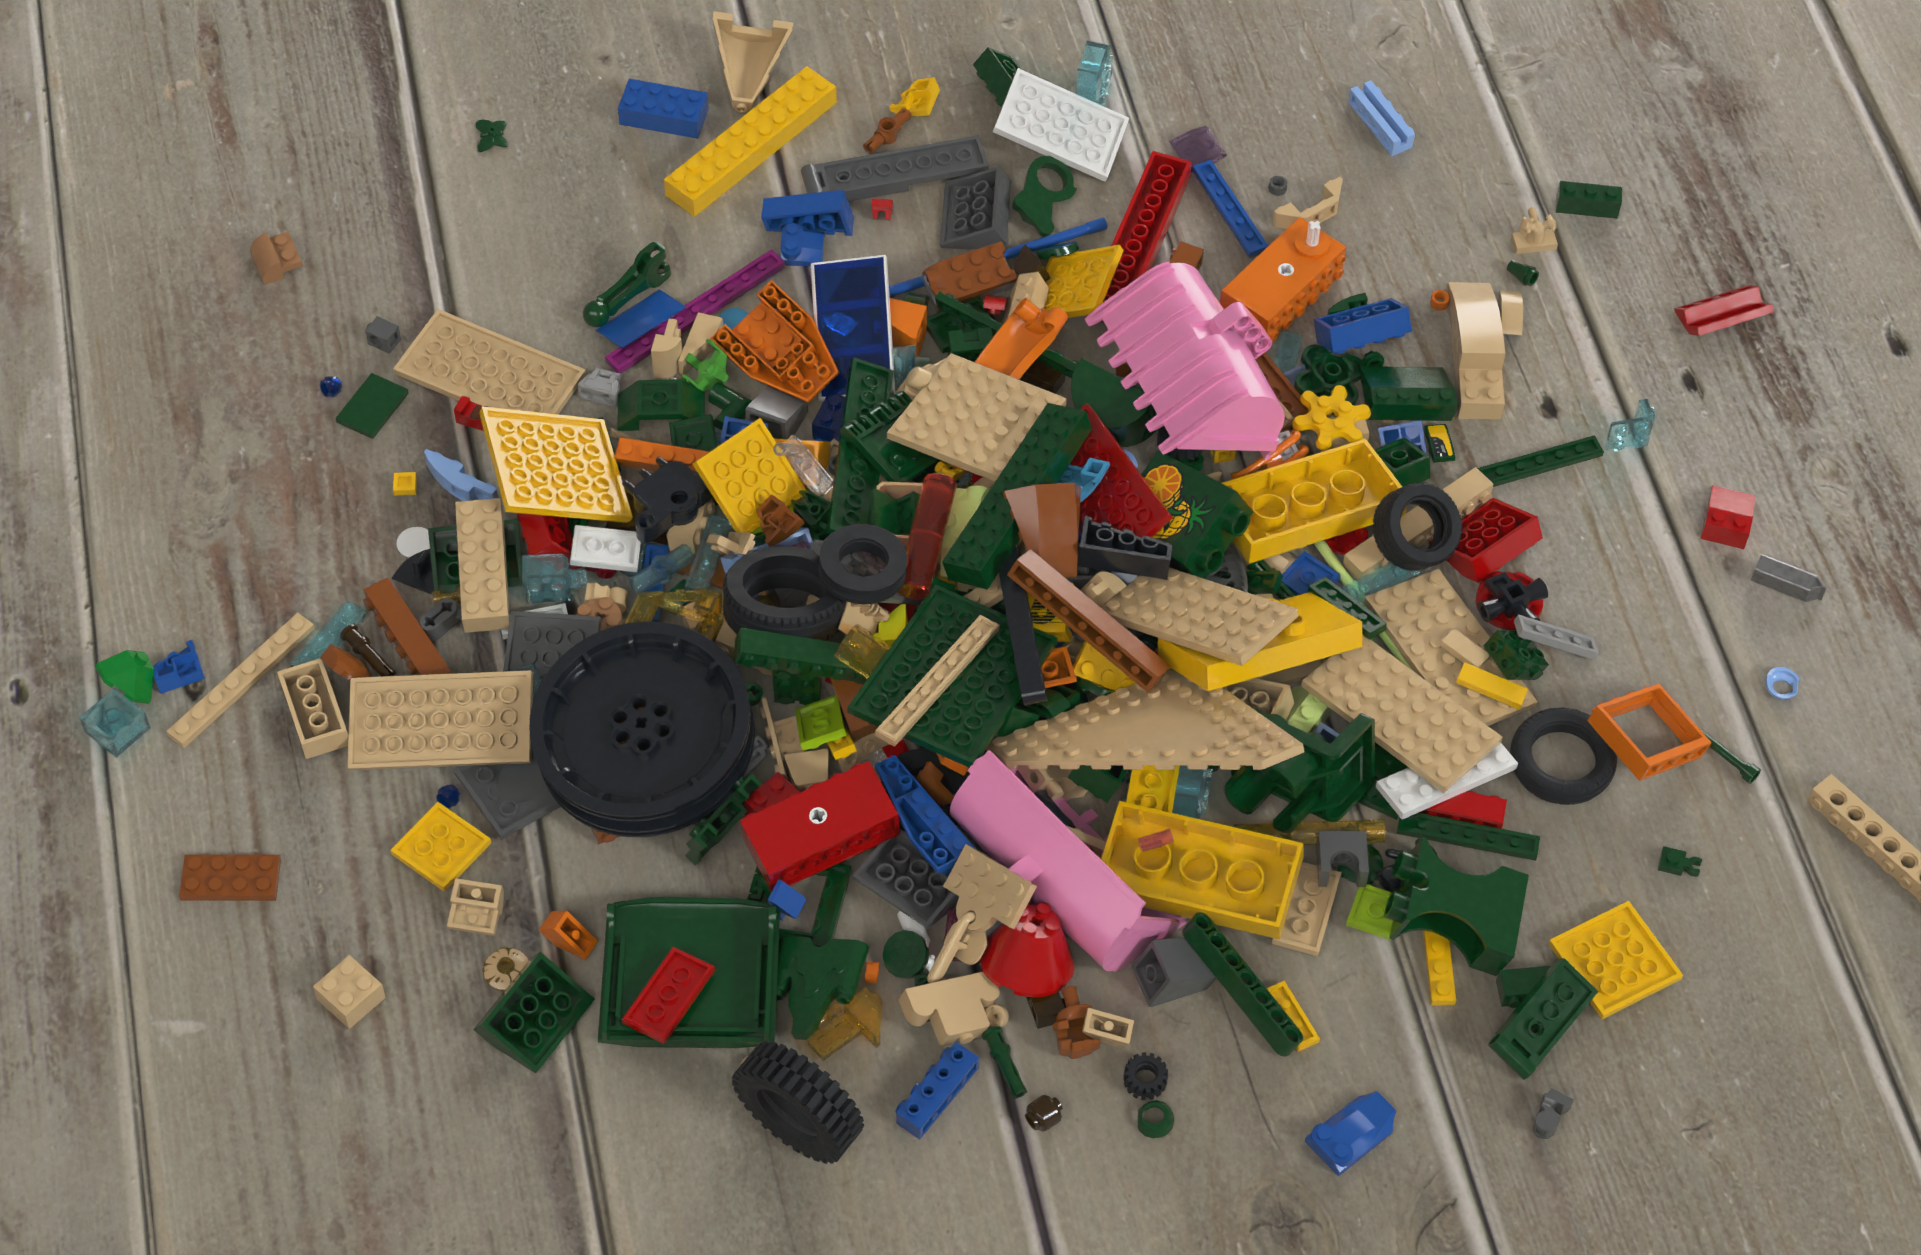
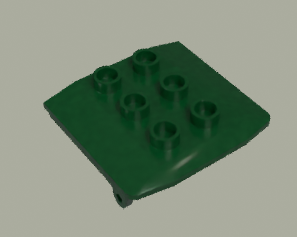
(728, 933)

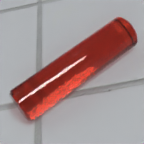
(927, 534)

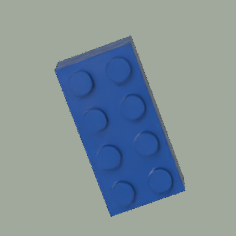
(663, 108)
(1362, 325)

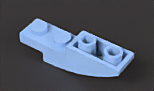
(452, 477)

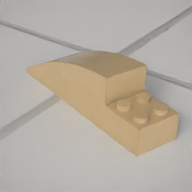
(1477, 350)

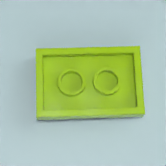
(820, 723)

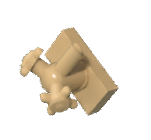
(1534, 234)

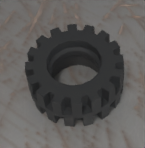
(1145, 1063)

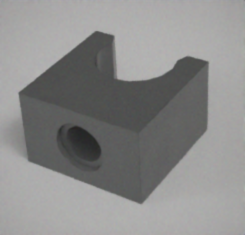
(1342, 849)

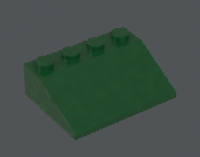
(1408, 393)
(445, 556)
(534, 1013)

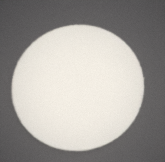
(413, 541)

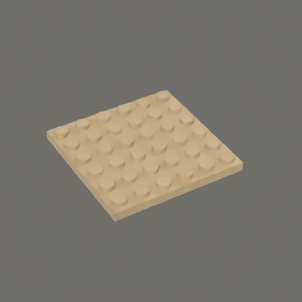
(971, 416)

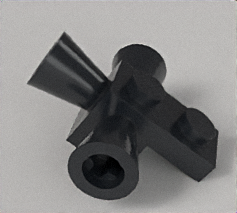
(1511, 597)

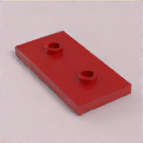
(668, 995)

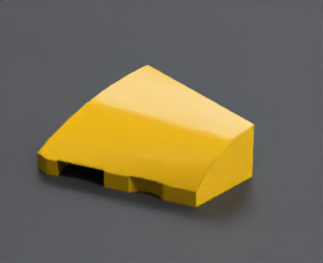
(919, 97)

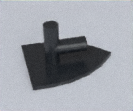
(417, 572)

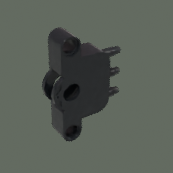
(663, 494)

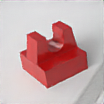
(882, 205)

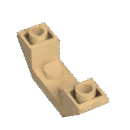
(1325, 209)

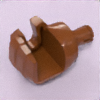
(1069, 1027)

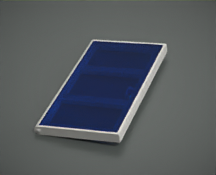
(853, 314)

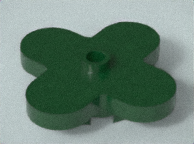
(1327, 371)

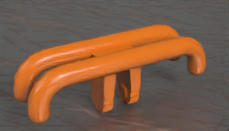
(1275, 458)

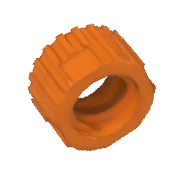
(1440, 294)
(872, 972)

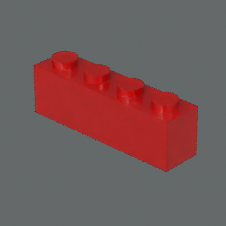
(1472, 808)

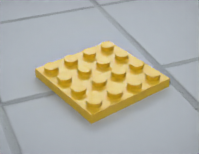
(1081, 279)
(746, 473)
(1617, 958)

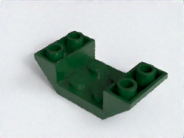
(658, 402)

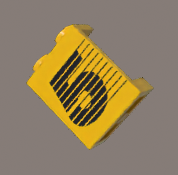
(1047, 621)

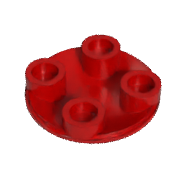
(1348, 541)

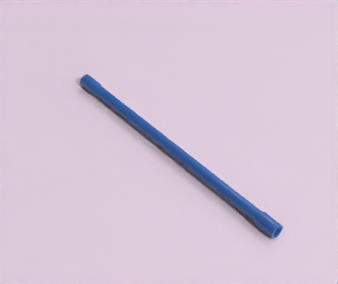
(1088, 228)

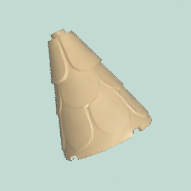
(748, 56)

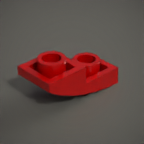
(995, 304)

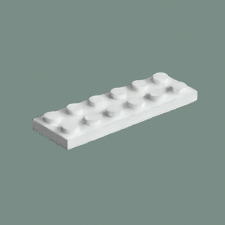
(1411, 793)

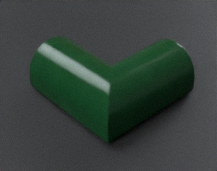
(731, 402)

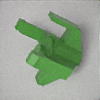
(710, 370)

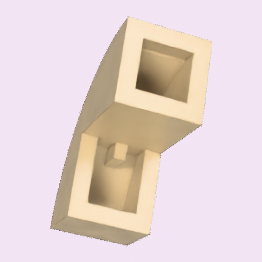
(1511, 312)

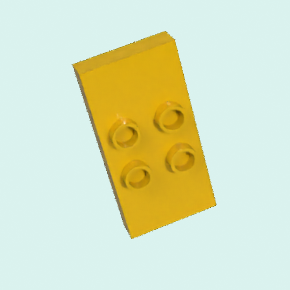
(1312, 499)
(1315, 634)
(1210, 869)

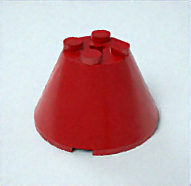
(1032, 956)

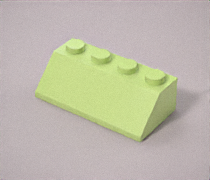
(1307, 710)

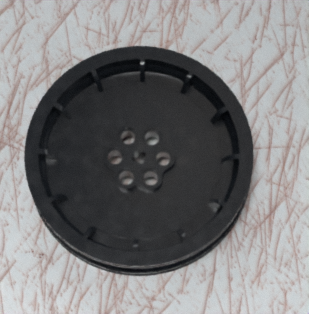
(680, 774)

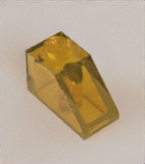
(867, 1014)

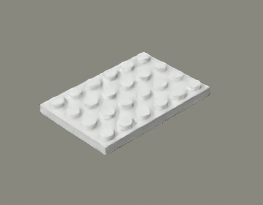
(1061, 125)

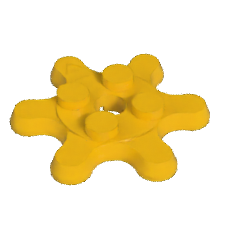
(1327, 428)

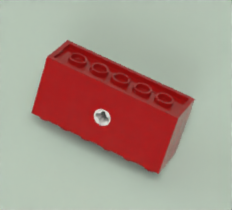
(820, 826)

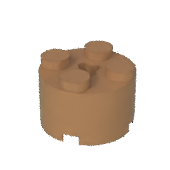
(602, 608)

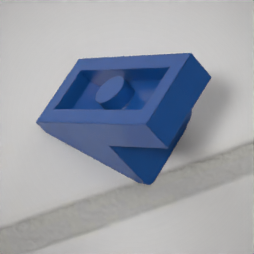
(787, 899)

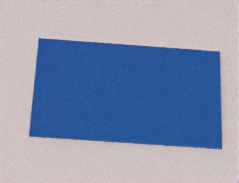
(641, 318)

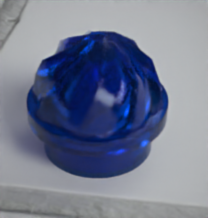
(330, 386)
(448, 796)

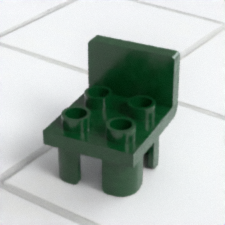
(1319, 782)

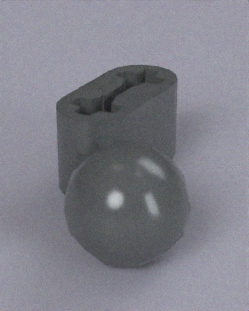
(440, 618)

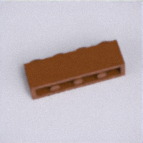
(846, 692)

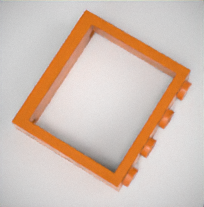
(1693, 739)

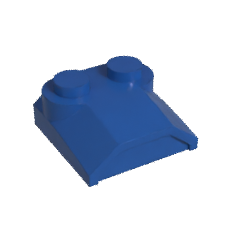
(801, 245)

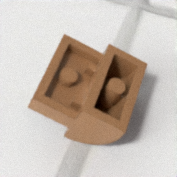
(274, 256)

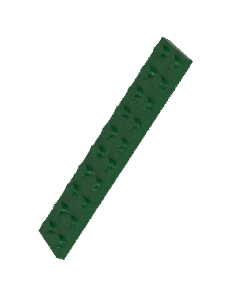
(854, 474)

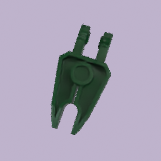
(816, 511)

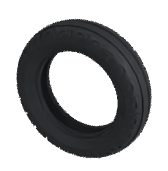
(1550, 788)

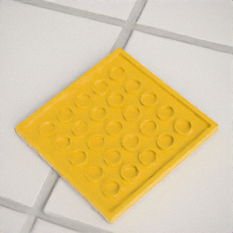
(555, 465)

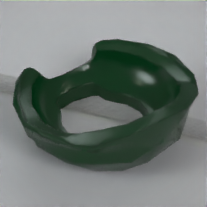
(1156, 1130)

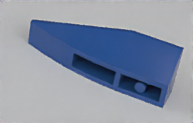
(921, 817)

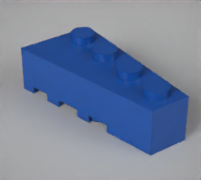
(812, 211)

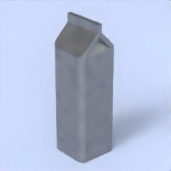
(1788, 579)

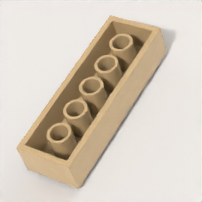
(482, 565)

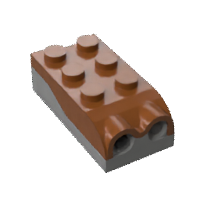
(970, 275)

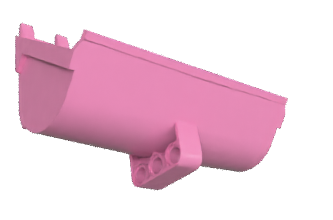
(1193, 362)
(1029, 839)

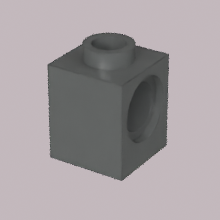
(383, 334)

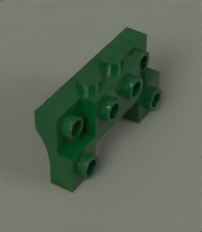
(717, 824)

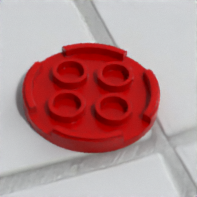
(1501, 620)

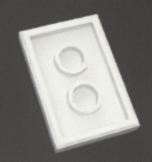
(605, 548)

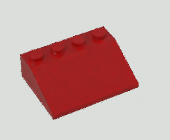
(1493, 538)

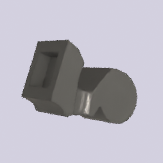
(1547, 1118)

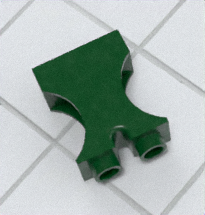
(1469, 910)

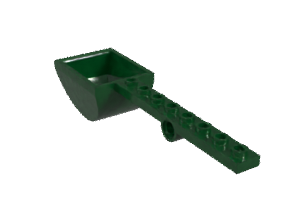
(1088, 383)

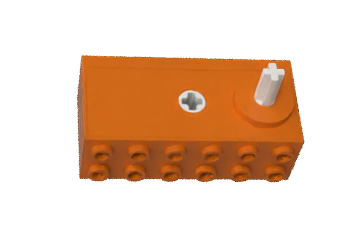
(1287, 276)

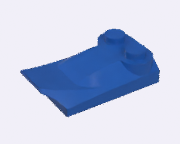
(1352, 1131)

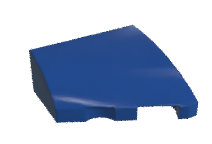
(178, 669)

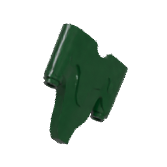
(817, 978)

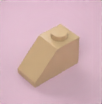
(1108, 1028)

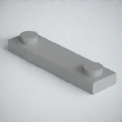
(1556, 637)

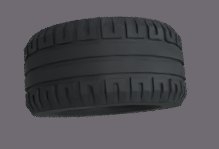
(1445, 521)

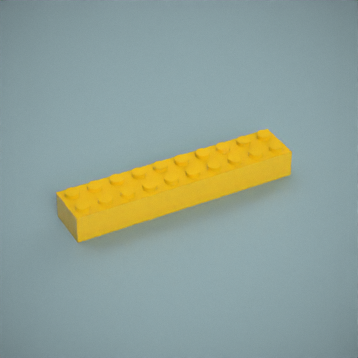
(750, 141)

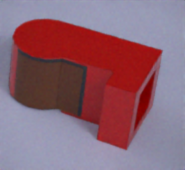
(468, 414)

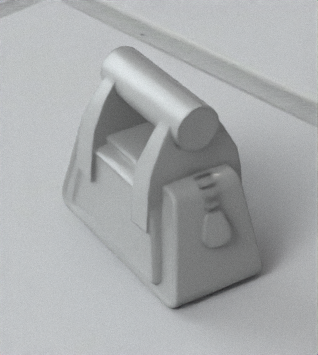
(600, 387)

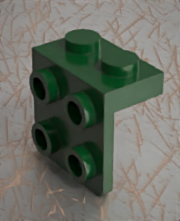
(893, 513)

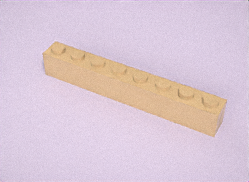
(1417, 525)

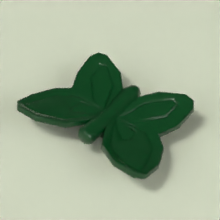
(492, 134)

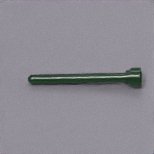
(1748, 771)

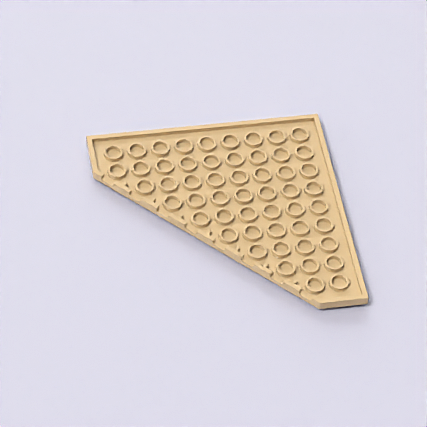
(1159, 728)

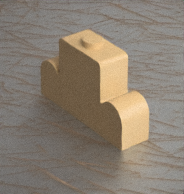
(952, 1006)

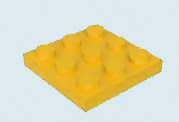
(441, 846)

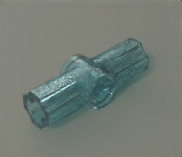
(670, 563)

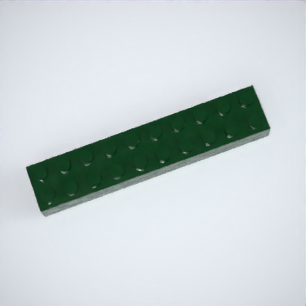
(1038, 460)

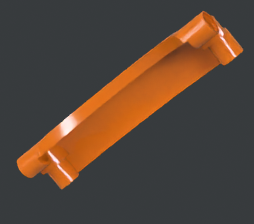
(1022, 339)

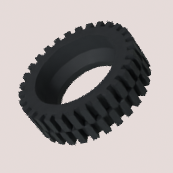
(797, 1102)

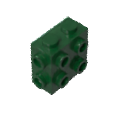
(1516, 656)

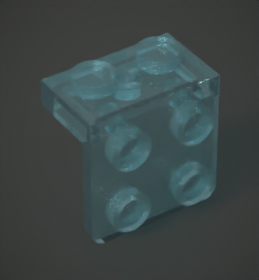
(1634, 431)

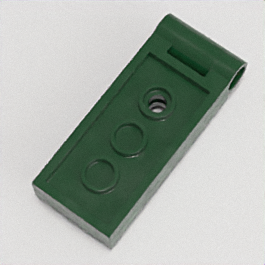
(1548, 1008)

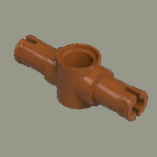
(887, 130)

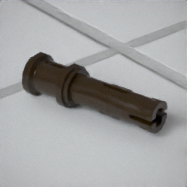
(361, 645)

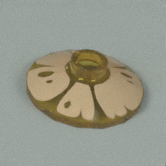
(501, 977)

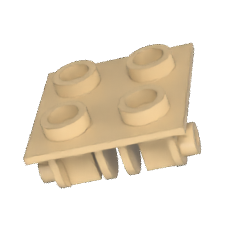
(864, 614)

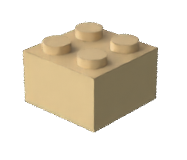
(349, 992)

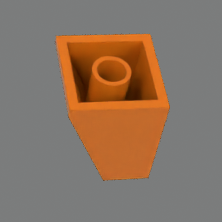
(908, 324)

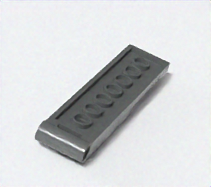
(896, 169)

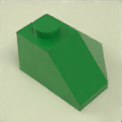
(130, 673)

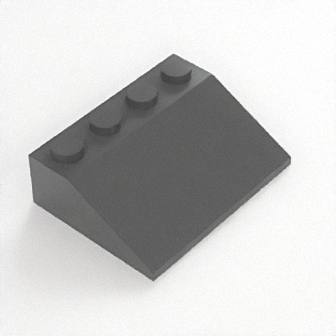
(976, 210)
(906, 881)

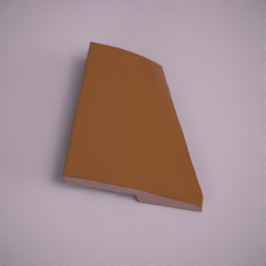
(777, 520)
(930, 780)

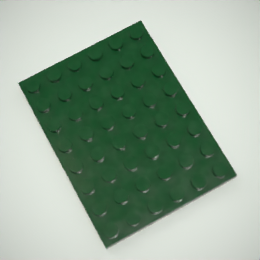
(974, 704)

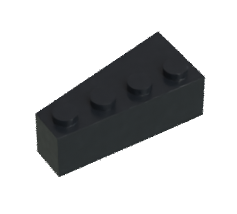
(1122, 551)

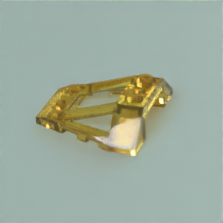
(707, 604)

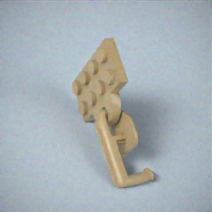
(985, 895)

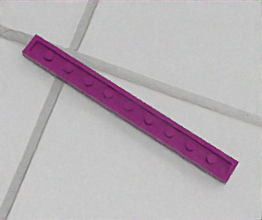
(706, 303)

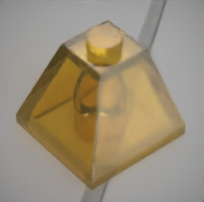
(862, 650)

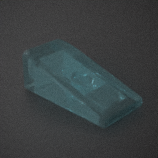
(1288, 351)
(903, 361)

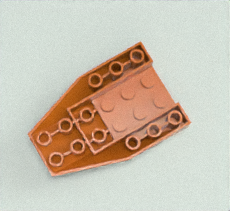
(779, 346)

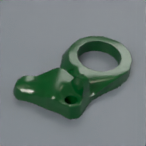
(1036, 201)

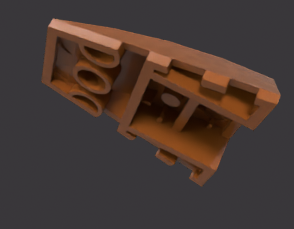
(1049, 522)

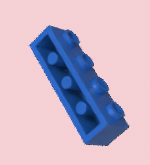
(936, 1090)

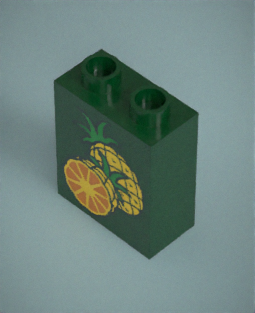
(1203, 514)

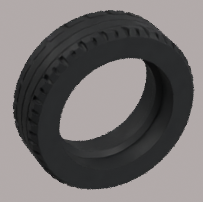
(775, 569)

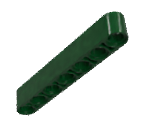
(1242, 984)

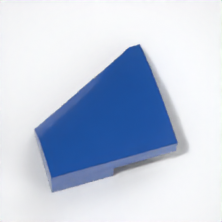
(1411, 431)

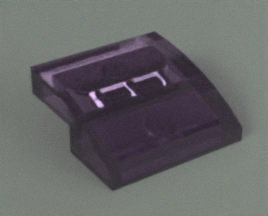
(1198, 146)

